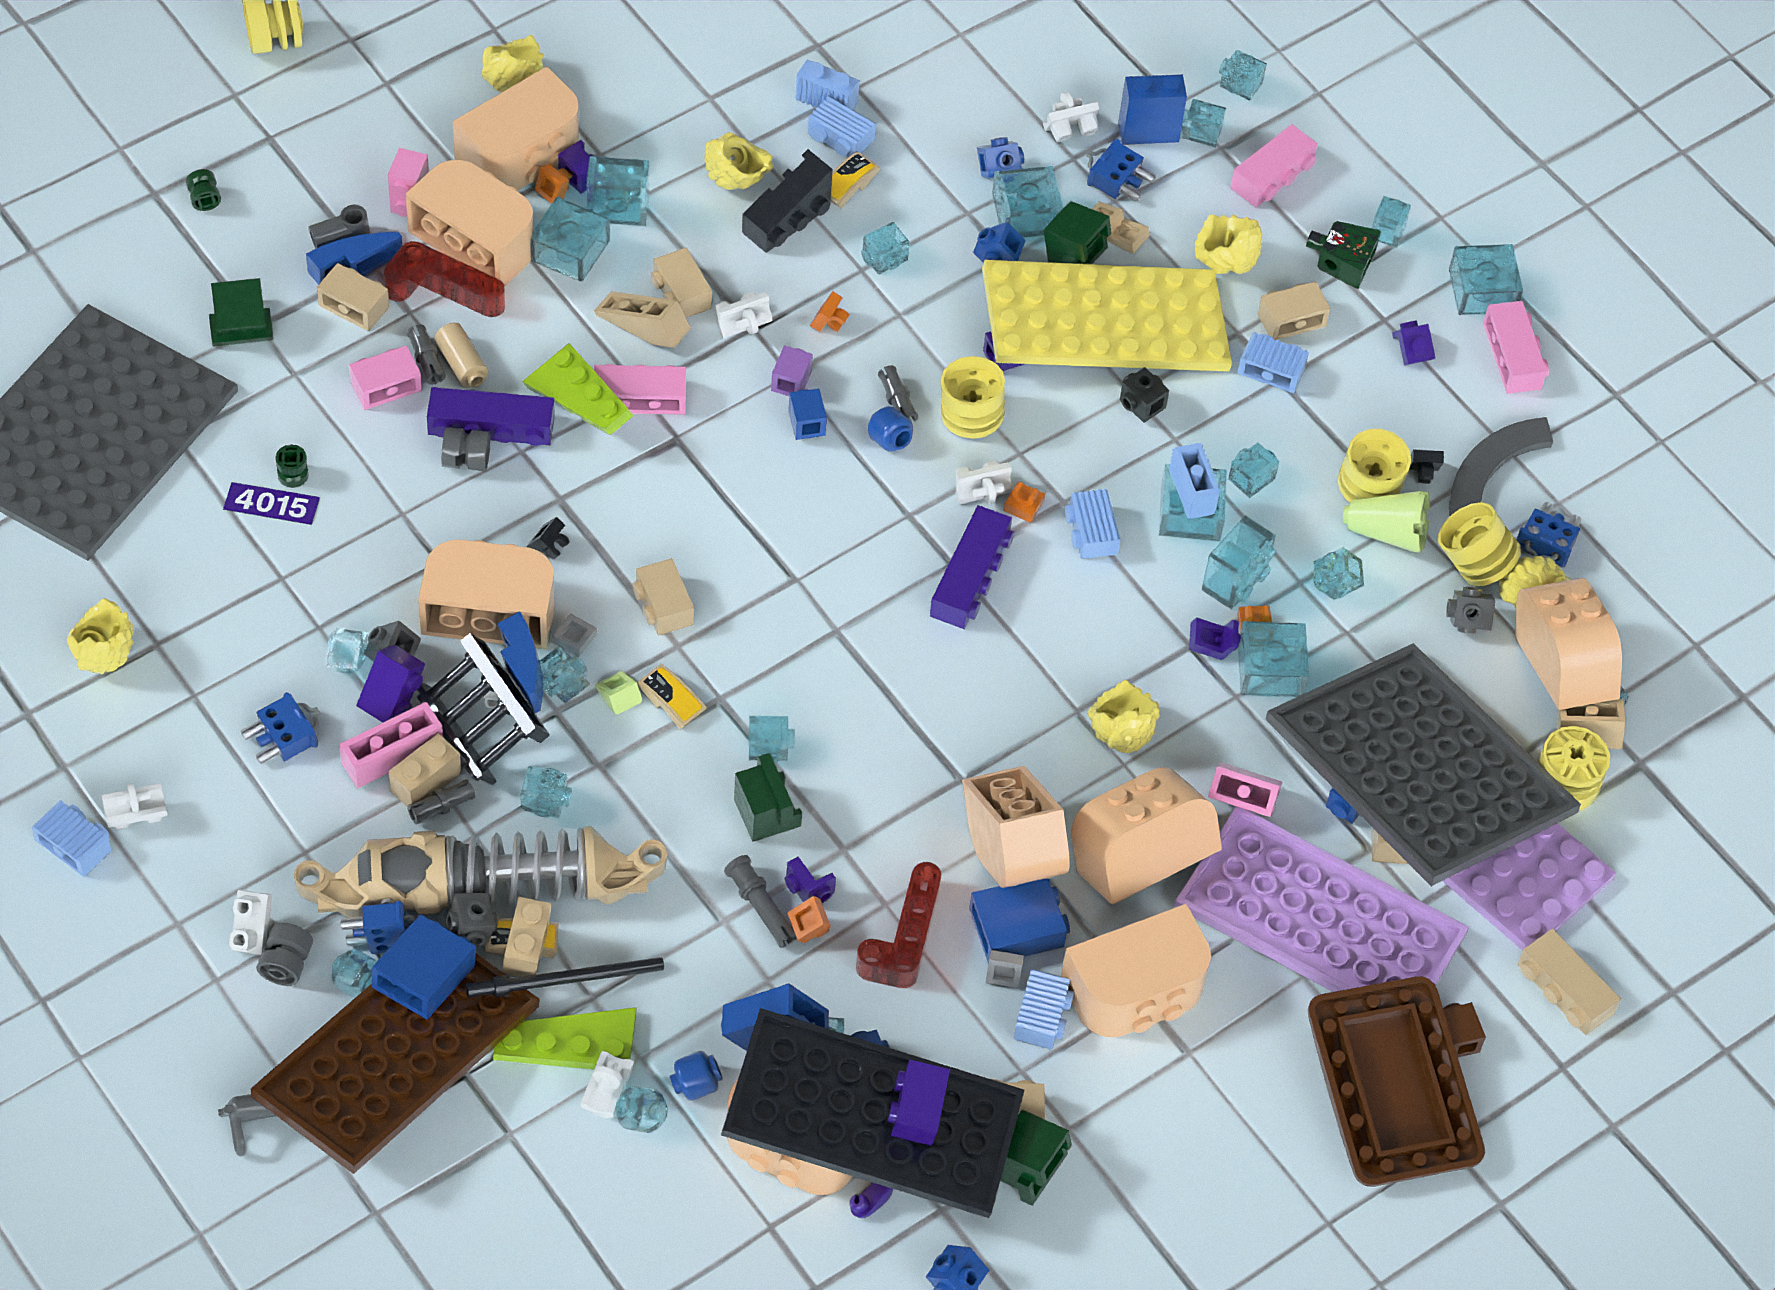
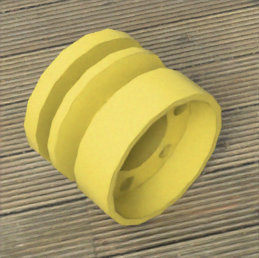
(272, 21)
(972, 397)
(1374, 465)
(1479, 544)
(1577, 762)

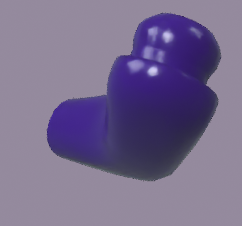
(869, 1200)

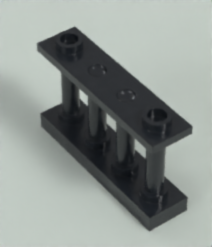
(510, 703)

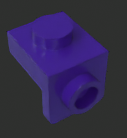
(1415, 342)
(1214, 639)
(801, 881)

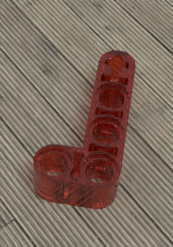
(424, 266)
(910, 925)

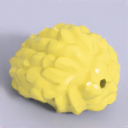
(511, 62)
(743, 170)
(1229, 244)
(1529, 573)
(101, 638)
(1124, 717)

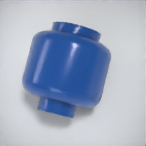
(890, 429)
(696, 1075)

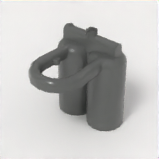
(239, 1110)

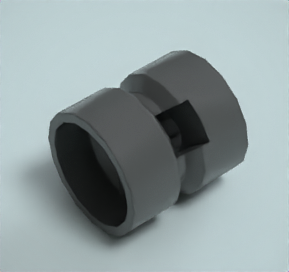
(465, 449)
(285, 952)

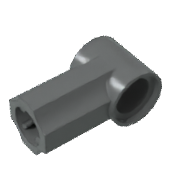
(350, 223)

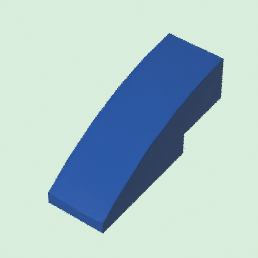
(358, 252)
(522, 659)

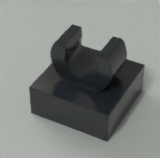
(1426, 463)
(547, 536)

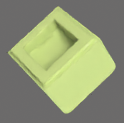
(619, 692)

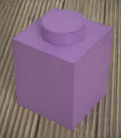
(791, 370)

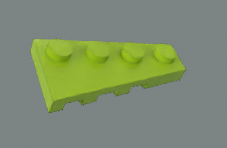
(579, 390)
(570, 1039)

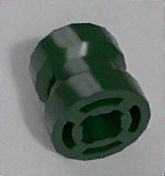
(203, 190)
(291, 466)

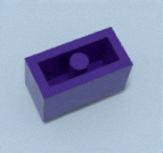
(391, 683)
(919, 1102)

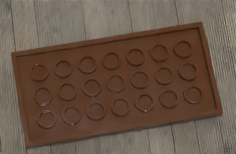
(385, 1065)

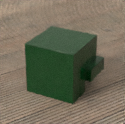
(1077, 235)
(239, 313)
(764, 800)
(1034, 1155)

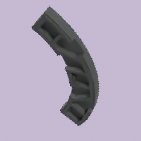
(1491, 454)

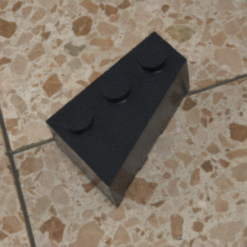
(790, 205)

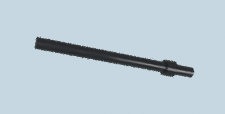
(502, 985)

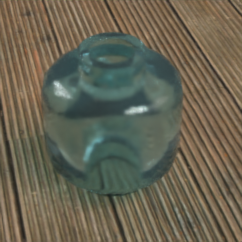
(352, 972)
(641, 1109)

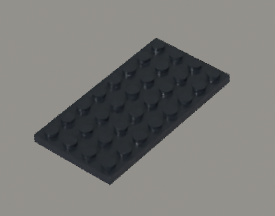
(830, 1105)

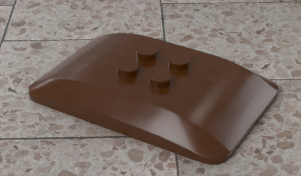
(1395, 1081)

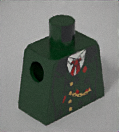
(1345, 251)

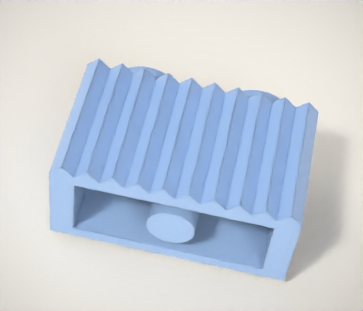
(818, 82)
(841, 128)
(1273, 362)
(1194, 480)
(1093, 524)
(72, 837)
(1042, 1009)

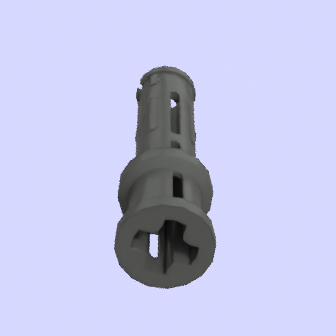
(753, 889)

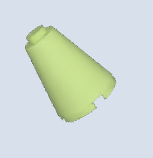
(1391, 519)

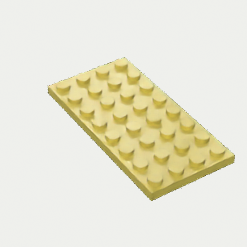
(1106, 316)

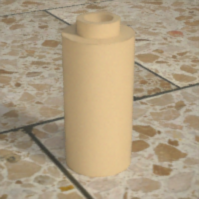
(461, 355)

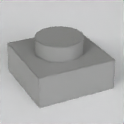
(574, 635)
(1004, 969)

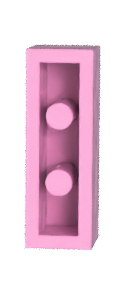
(1274, 166)
(1515, 347)
(647, 387)
(387, 744)

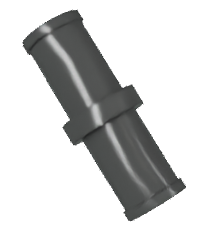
(426, 354)
(897, 393)
(441, 801)

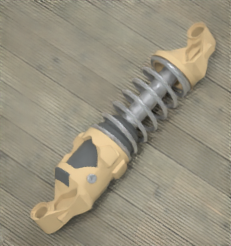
(432, 868)

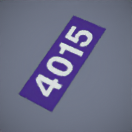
(271, 503)

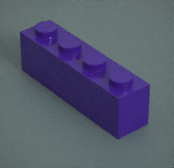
(505, 415)
(971, 567)

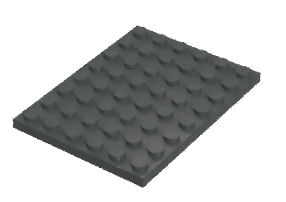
(98, 428)
(1422, 763)

